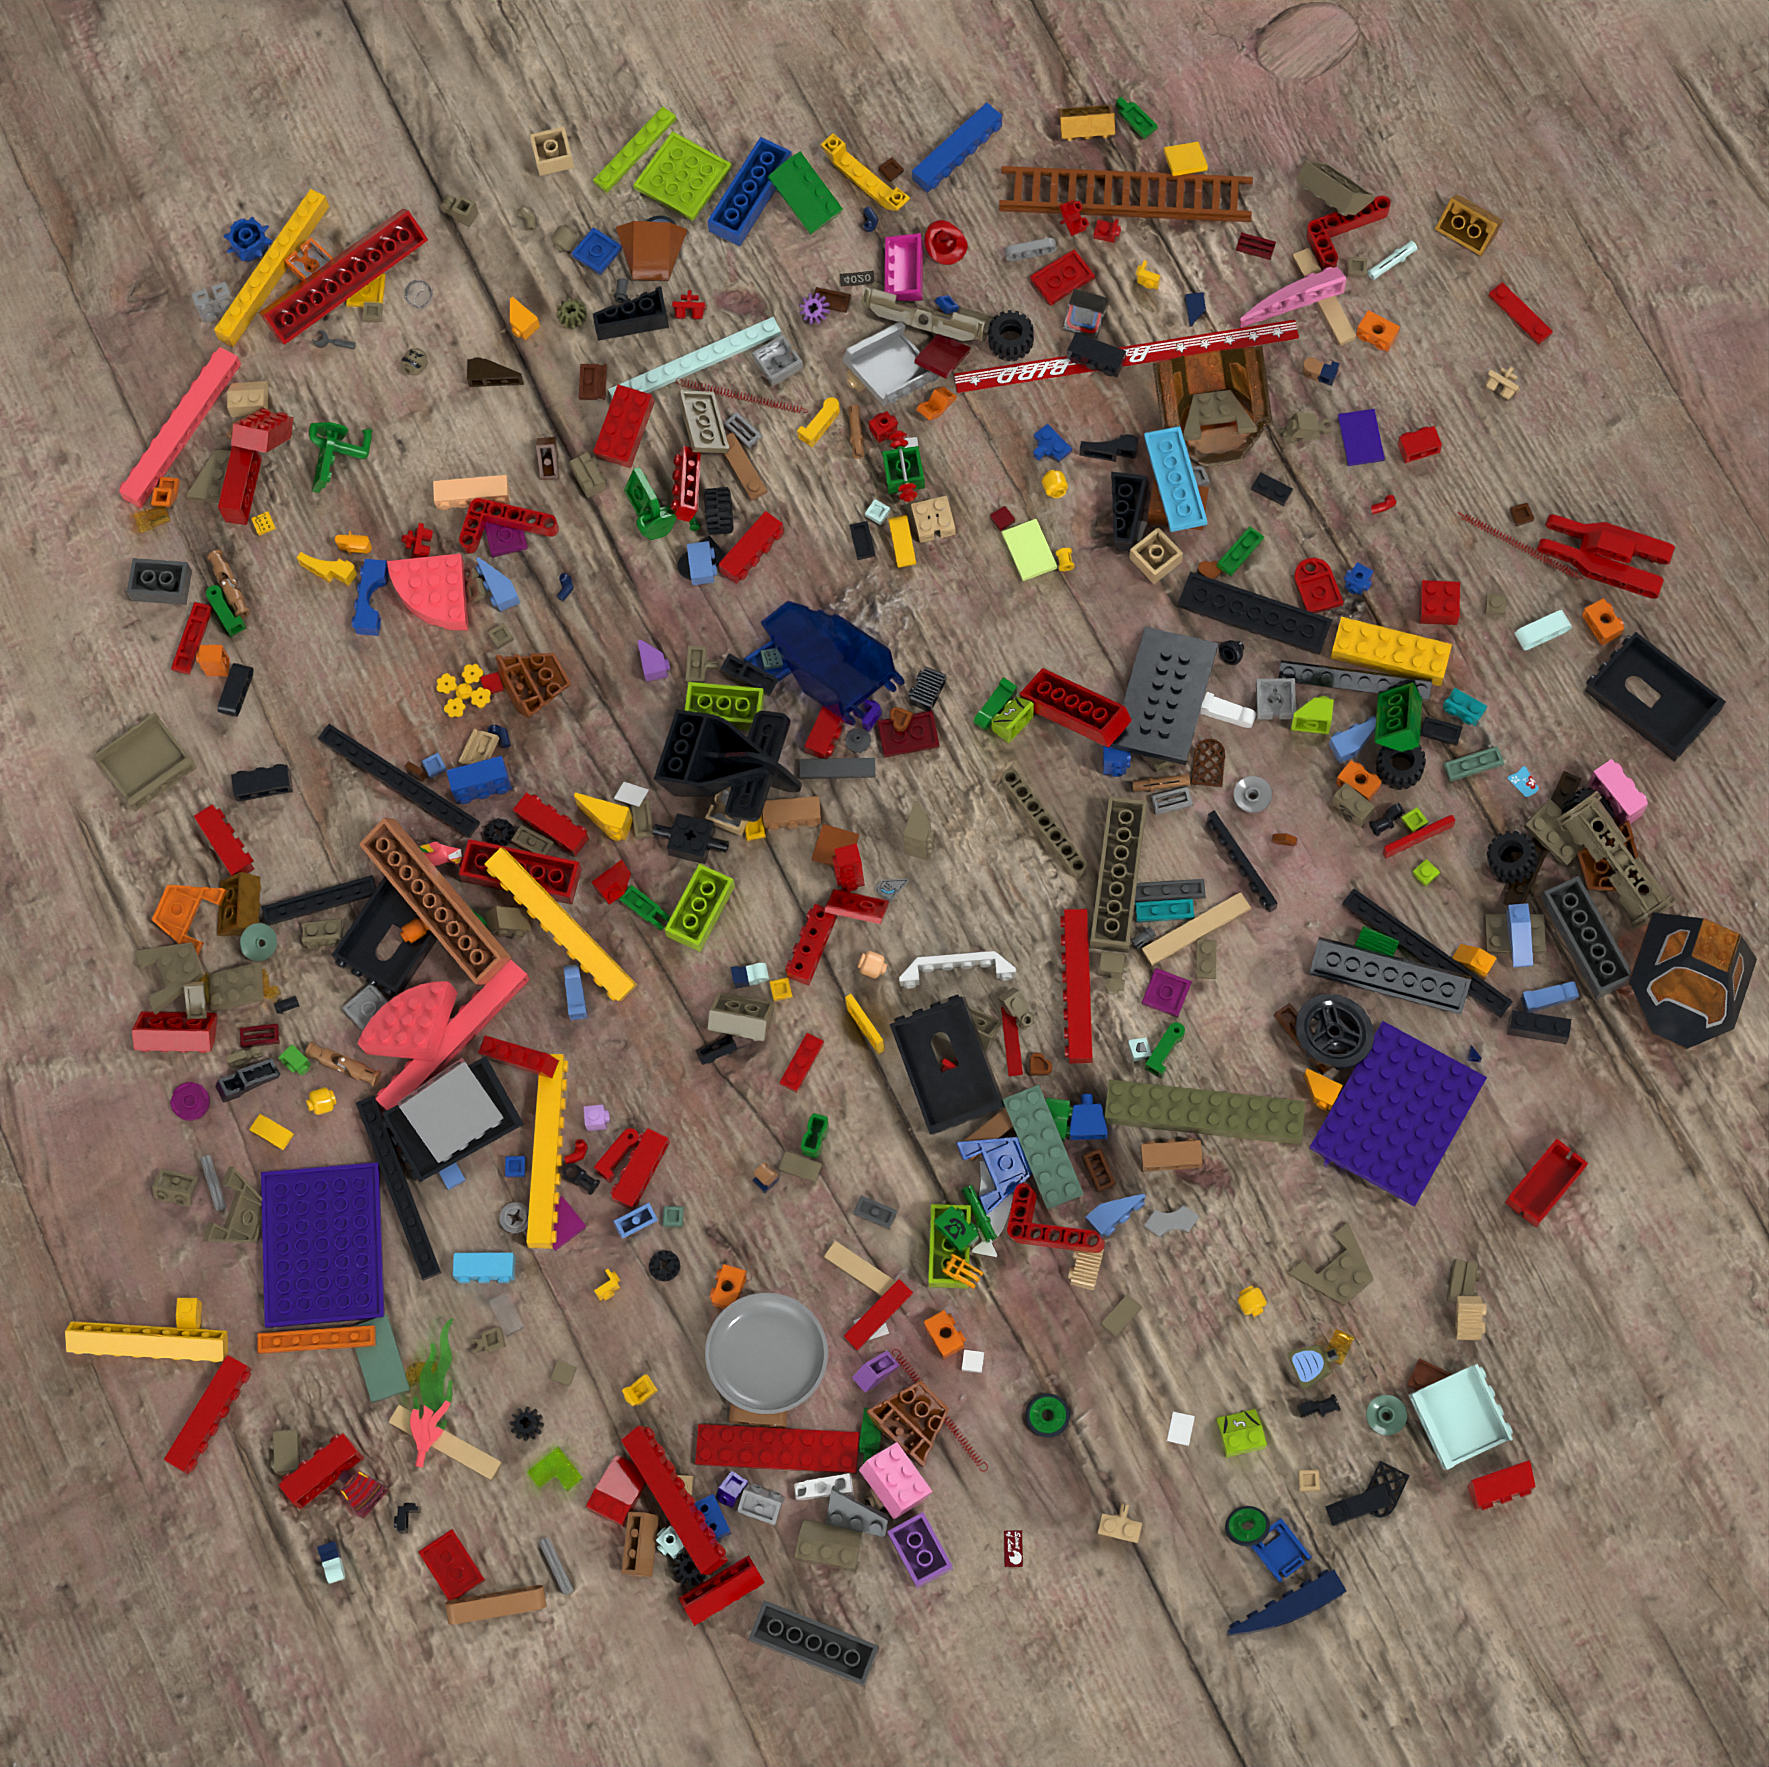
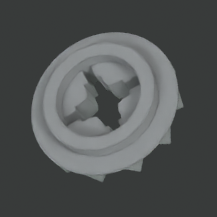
(513, 1209)

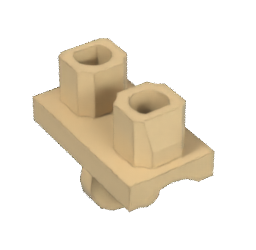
(1496, 379)

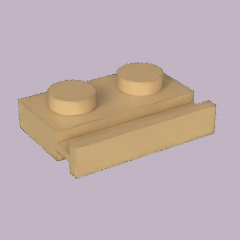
(479, 747)

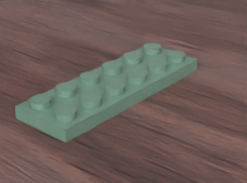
(1043, 1147)

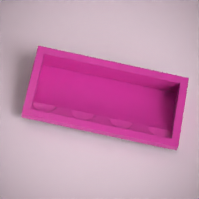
(904, 266)

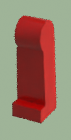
(615, 1154)

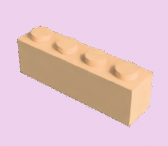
(462, 491)

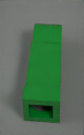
(217, 600)
(1004, 692)
(1173, 1035)

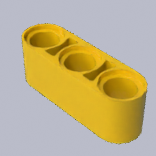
(902, 541)

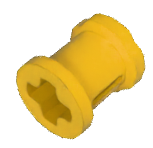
(1065, 559)

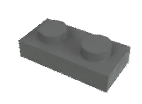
(875, 1212)

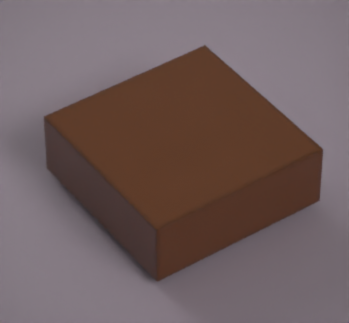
(890, 169)
(1521, 514)
(415, 771)

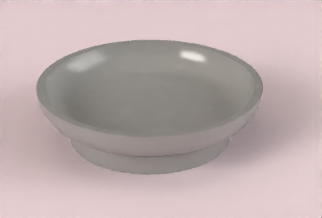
(766, 1353)

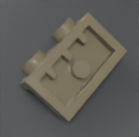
(322, 933)
(174, 1187)

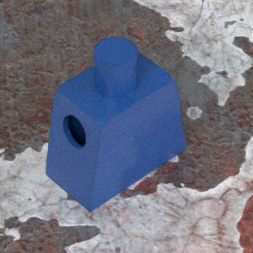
(1088, 1120)

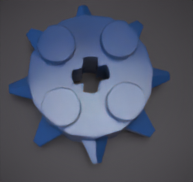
(248, 239)

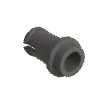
(621, 291)
(1143, 937)

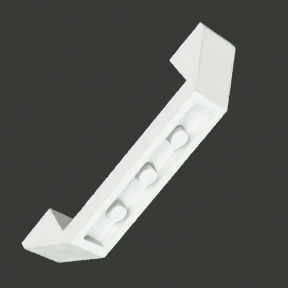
(1004, 969)

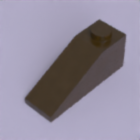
(488, 373)

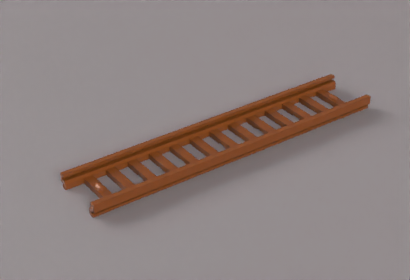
(1125, 210)

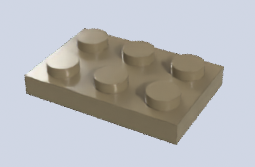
(1551, 835)
(1498, 938)
(236, 987)

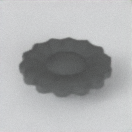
(858, 740)

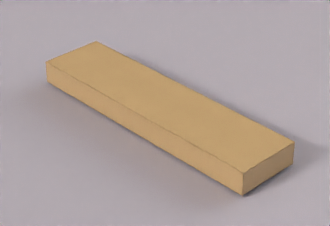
(859, 1269)

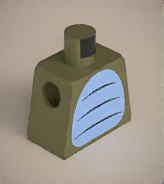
(1312, 1364)

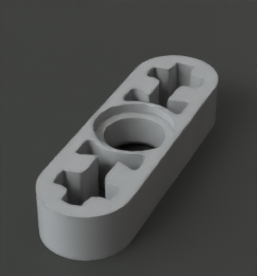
(1030, 249)

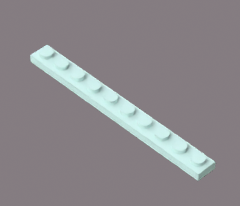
(703, 357)

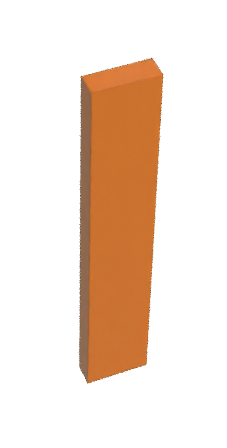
(316, 1339)

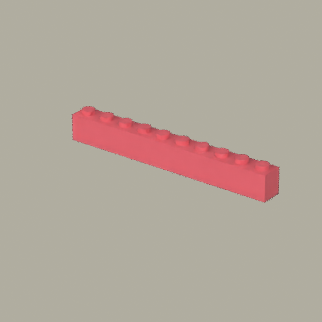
(179, 427)
(458, 1033)

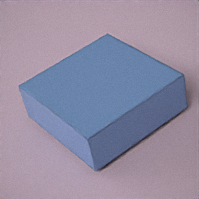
(434, 765)
(452, 1176)

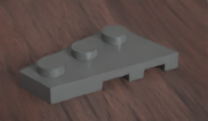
(853, 1515)

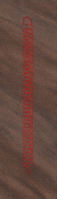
(741, 396)
(1528, 549)
(948, 1422)

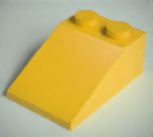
(609, 817)

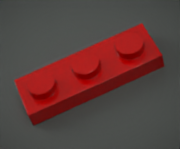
(801, 1062)

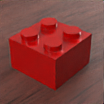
(1439, 602)

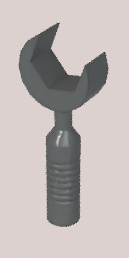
(337, 342)

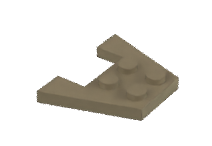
(1215, 409)
(177, 965)
(245, 1214)
(1342, 1277)

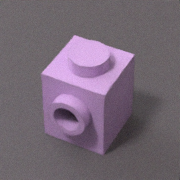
(596, 1117)

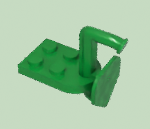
(332, 433)
(652, 520)

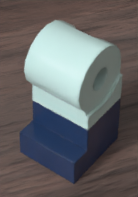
(749, 975)
(332, 1561)

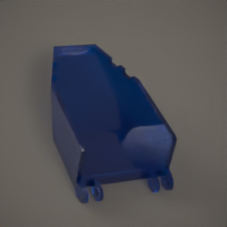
(831, 658)

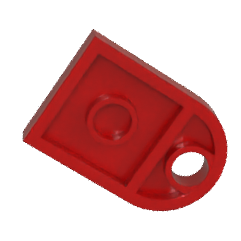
(1317, 588)

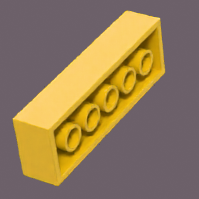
(1390, 651)

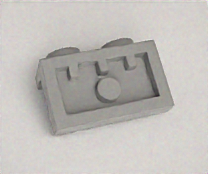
(761, 1503)

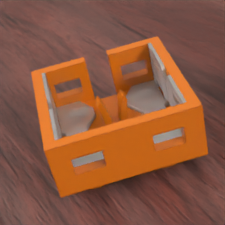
(313, 254)

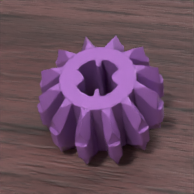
(817, 314)

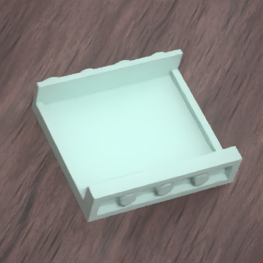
(1461, 1416)

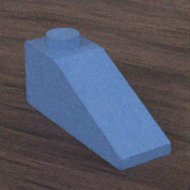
(1520, 935)

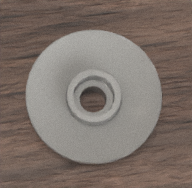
(1257, 787)

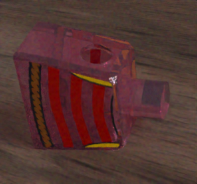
(361, 1491)

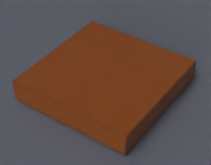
(830, 839)

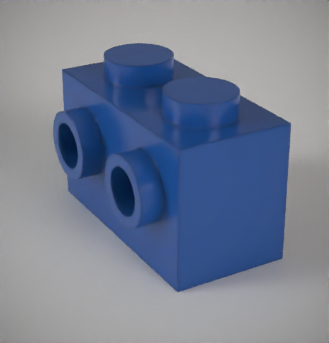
(1115, 761)
(714, 1516)

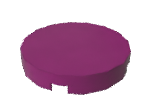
(190, 1101)

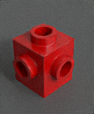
(883, 426)

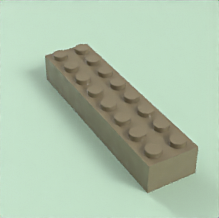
(1118, 874)

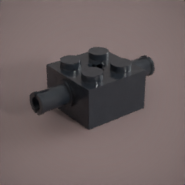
(696, 848)

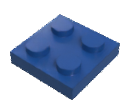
(596, 251)

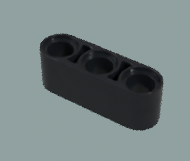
(235, 689)

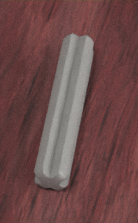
(213, 1183)
(556, 1566)

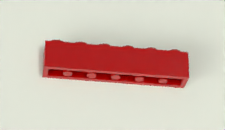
(208, 1414)

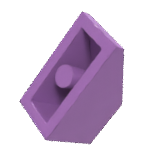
(653, 662)
(875, 1371)

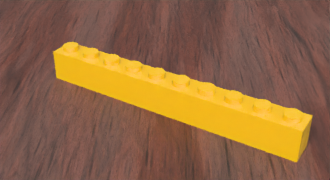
(271, 268)
(560, 924)
(547, 1157)

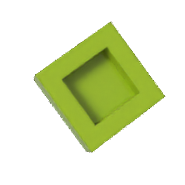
(1414, 820)
(1426, 873)

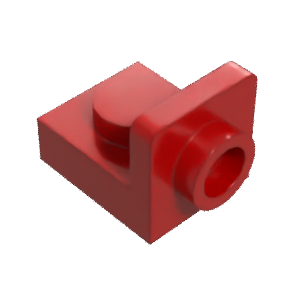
(1107, 230)

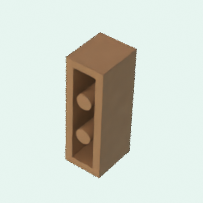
(792, 813)
(1171, 1155)
(640, 1544)

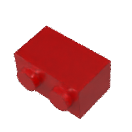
(1419, 444)

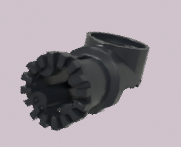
(1387, 819)
(581, 1179)
(1323, 1407)

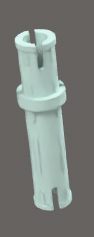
(1394, 258)

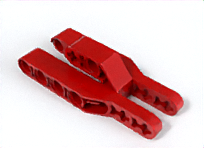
(1612, 543)

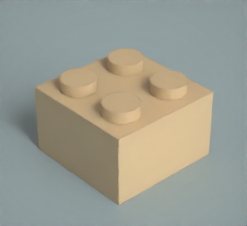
(551, 151)
(1156, 555)

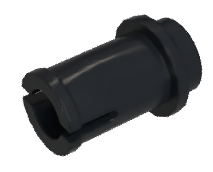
(286, 1004)

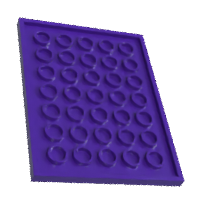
(1398, 1113)
(322, 1245)

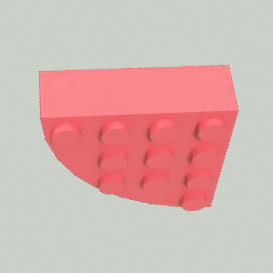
(433, 589)
(411, 1023)

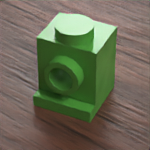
(295, 1060)

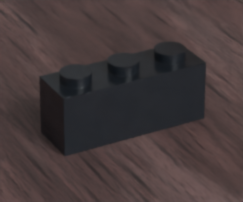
(1096, 355)
(262, 782)
(1539, 1027)

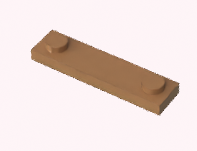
(744, 469)

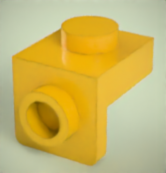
(1147, 278)
(607, 1290)
(639, 1391)

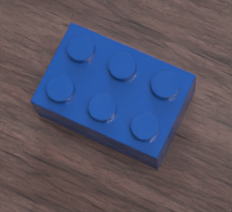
(479, 780)

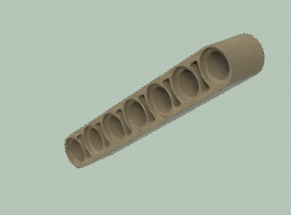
(1042, 814)

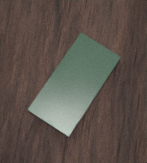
(382, 1363)

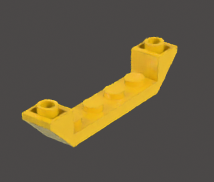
(861, 176)

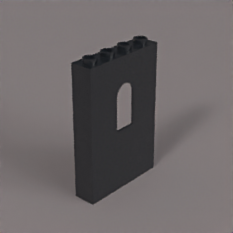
(1680, 712)
(360, 942)
(956, 1094)
(417, 1153)

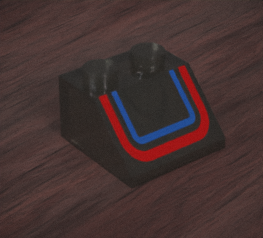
(1086, 313)

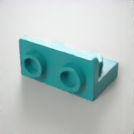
(1464, 707)

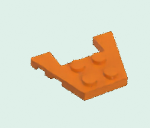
(179, 908)

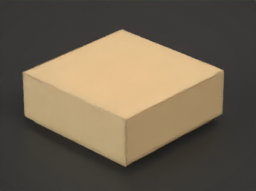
(1308, 1480)

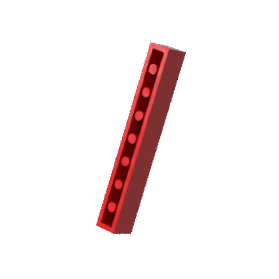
(1077, 986)
(675, 1500)

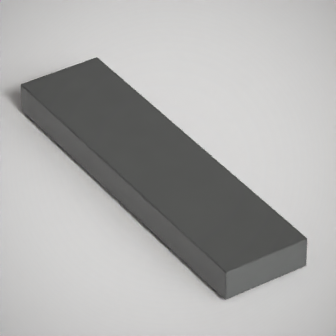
(837, 768)
(1170, 890)

